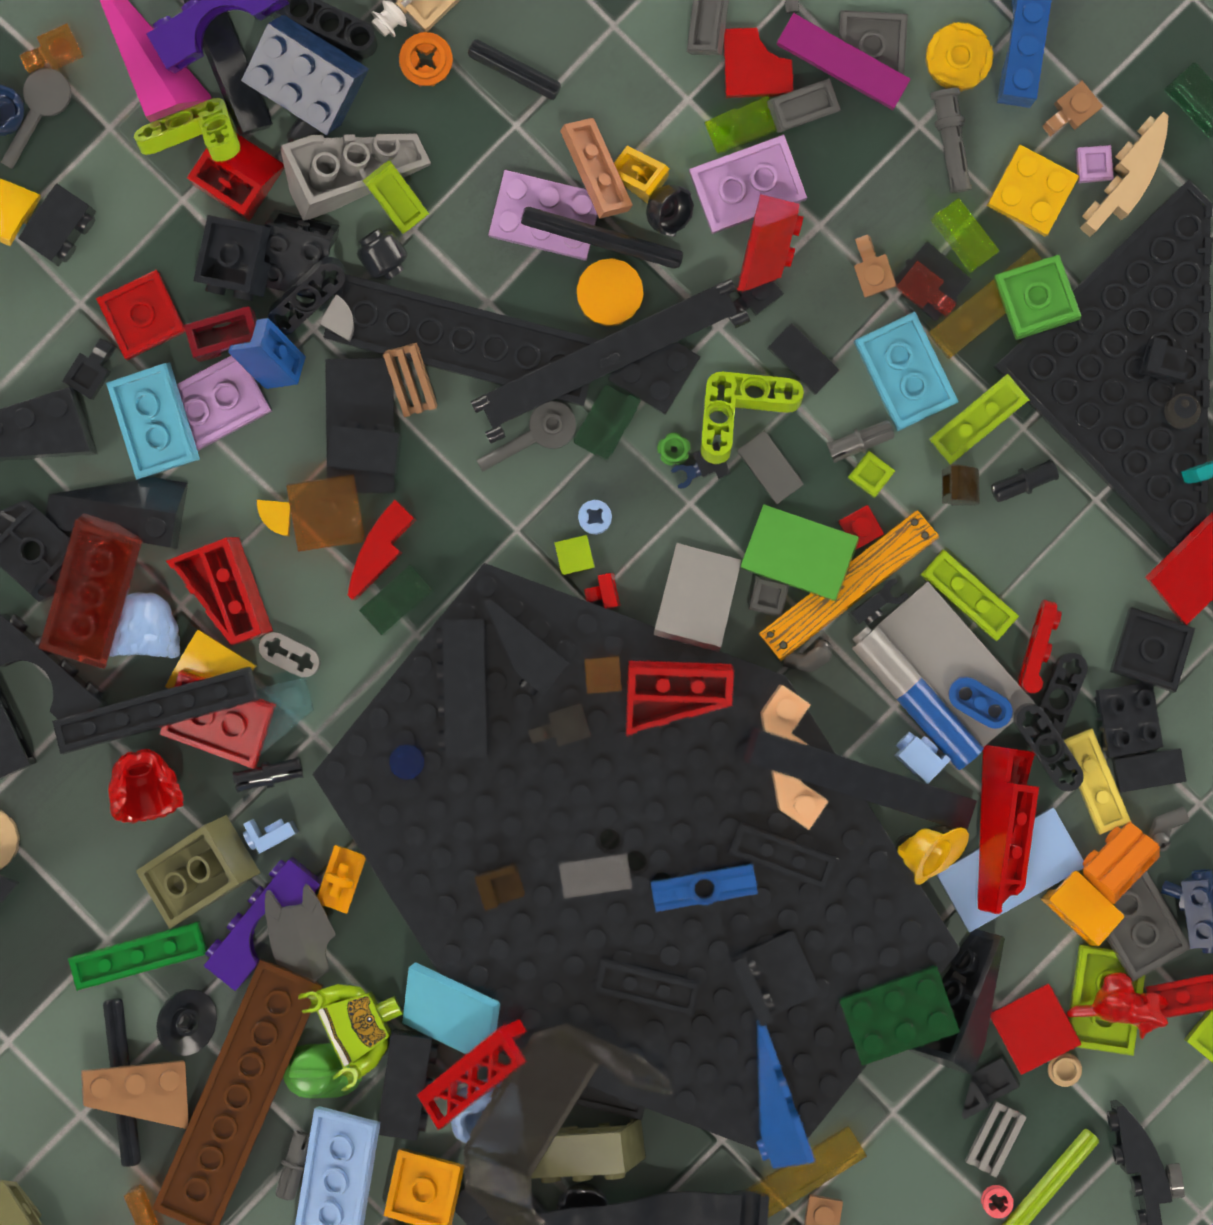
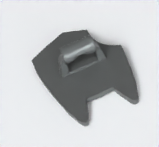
(299, 934)

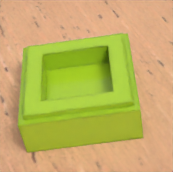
(871, 474)
(574, 555)

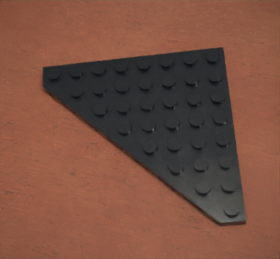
(1088, 370)

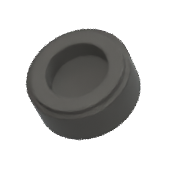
(1175, 1180)

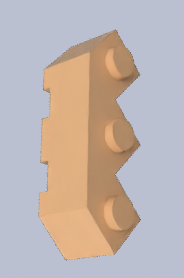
(792, 797)

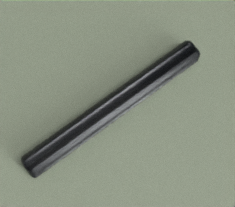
(601, 237)
(119, 1057)

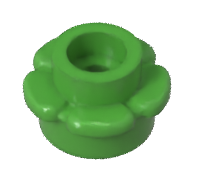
(664, 448)

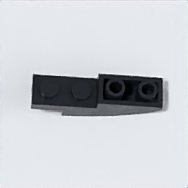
(1139, 1156)

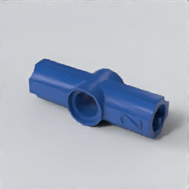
(727, 883)

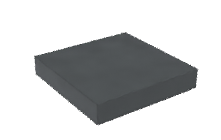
(876, 35)

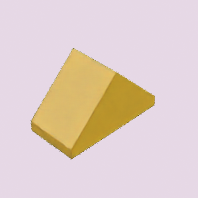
(641, 173)

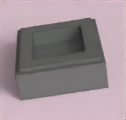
(768, 596)

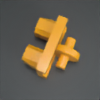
(341, 878)

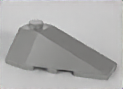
(330, 171)

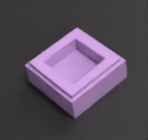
(1094, 164)

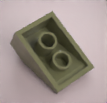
(198, 871)

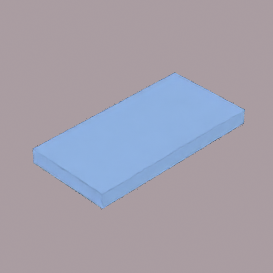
(1050, 861)
(337, 1169)

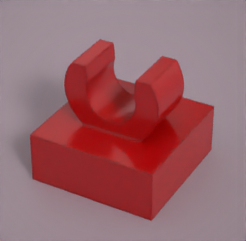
(606, 591)

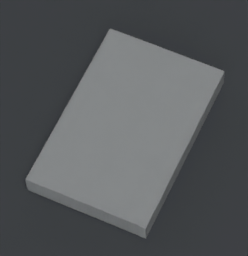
(697, 597)

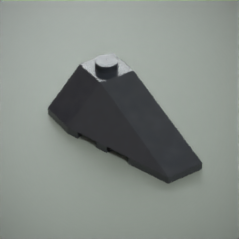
(144, 507)
(971, 993)

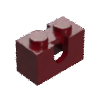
(209, 342)

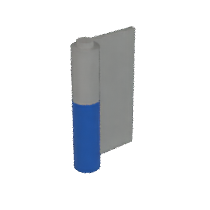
(919, 656)

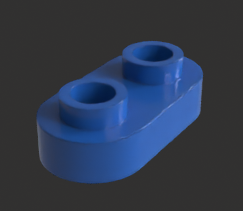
(979, 702)

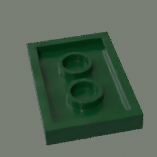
(899, 1015)

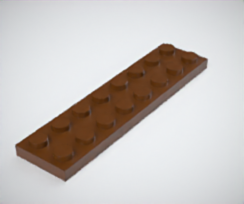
(237, 1097)

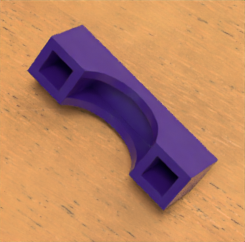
(181, 37)
(236, 955)

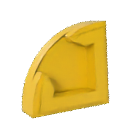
(275, 515)

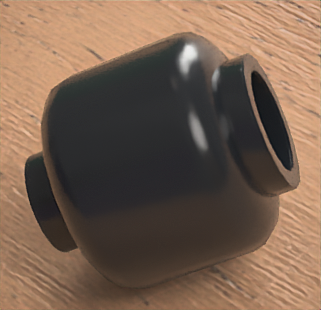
(382, 254)

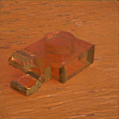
(56, 47)

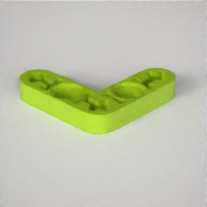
(206, 119)
(736, 397)

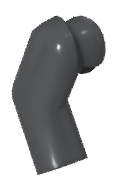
(1163, 825)

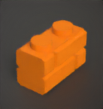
(1120, 861)

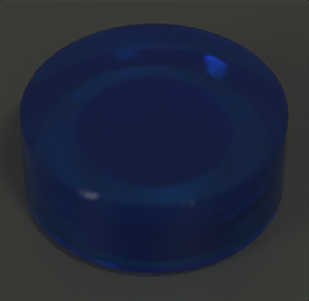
(406, 761)

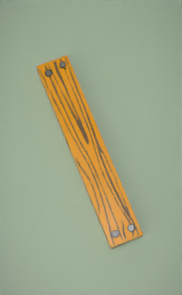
(862, 576)

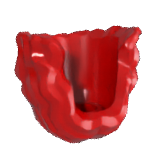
(143, 788)

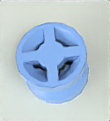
(596, 521)

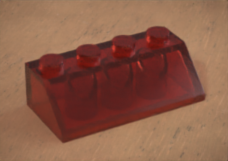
(91, 591)

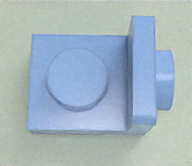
(276, 833)

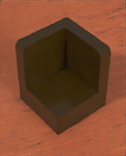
(499, 886)

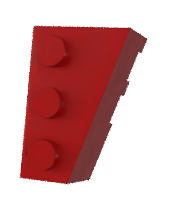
(225, 588)
(674, 691)

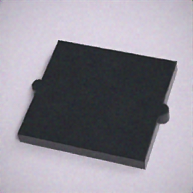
(953, 277)

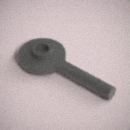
(46, 95)
(549, 425)

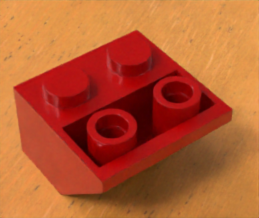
(240, 181)

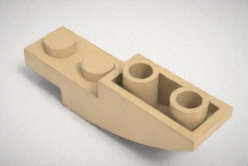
(1137, 168)

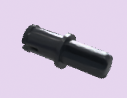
(1025, 481)

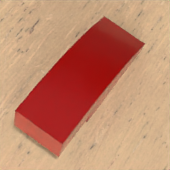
(379, 549)

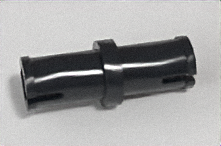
(268, 774)

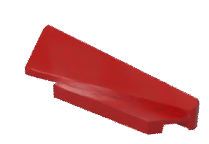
(1005, 825)

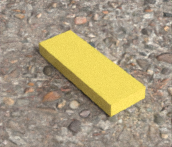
(1098, 784)

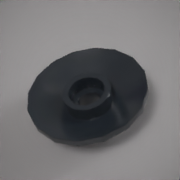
(197, 1023)

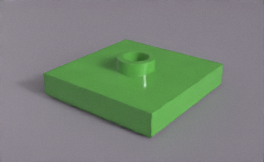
(1037, 297)

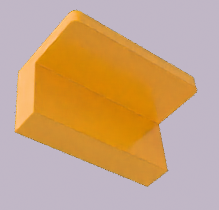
(1083, 909)

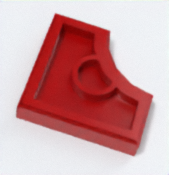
(752, 68)

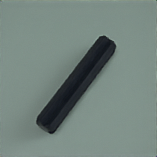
(514, 69)

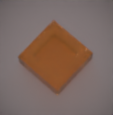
(603, 675)

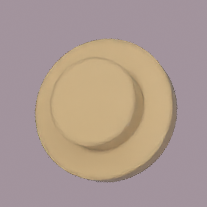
(1065, 1070)

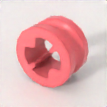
(994, 1211)

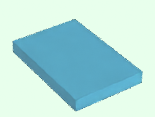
(906, 371)
(153, 421)
(448, 1009)

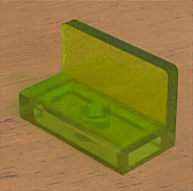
(964, 235)

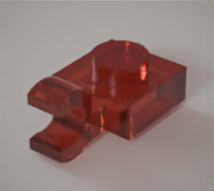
(923, 286)

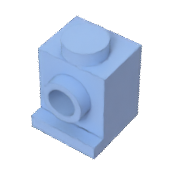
(920, 757)

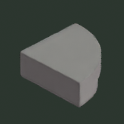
(339, 318)

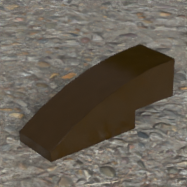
(960, 485)

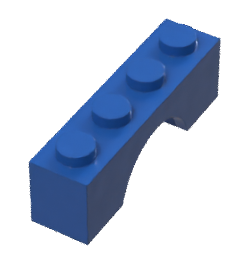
(1025, 53)

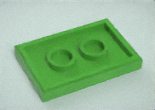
(799, 552)

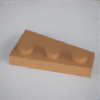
(140, 1091)

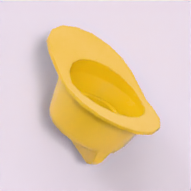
(932, 852)

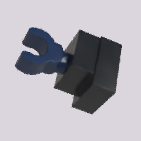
(702, 468)

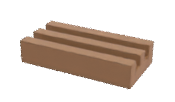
(418, 407)

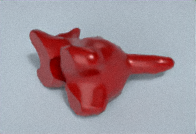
(1121, 1004)

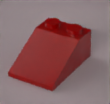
(770, 242)

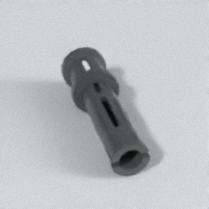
(950, 124)

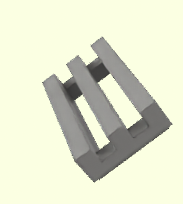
(1007, 1144)

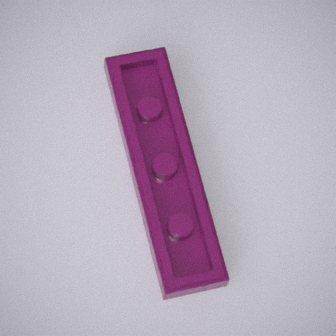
(843, 61)

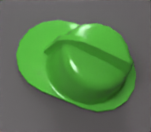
(313, 1070)

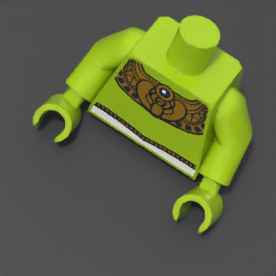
(354, 1026)

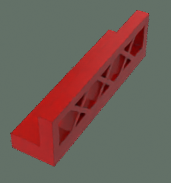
(467, 1072)

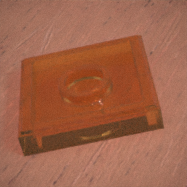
(326, 512)

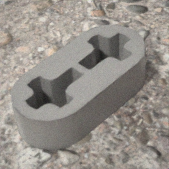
(286, 662)

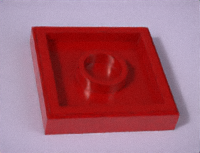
(141, 314)
(1035, 1028)

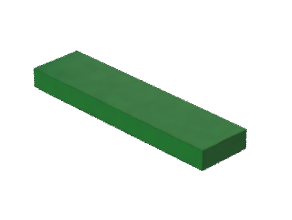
(137, 955)

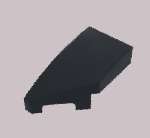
(989, 1084)

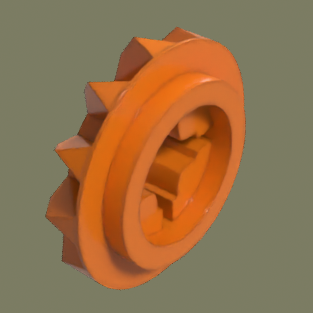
(426, 44)

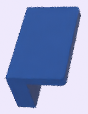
(270, 356)

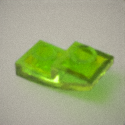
(741, 125)

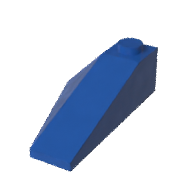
(779, 1122)

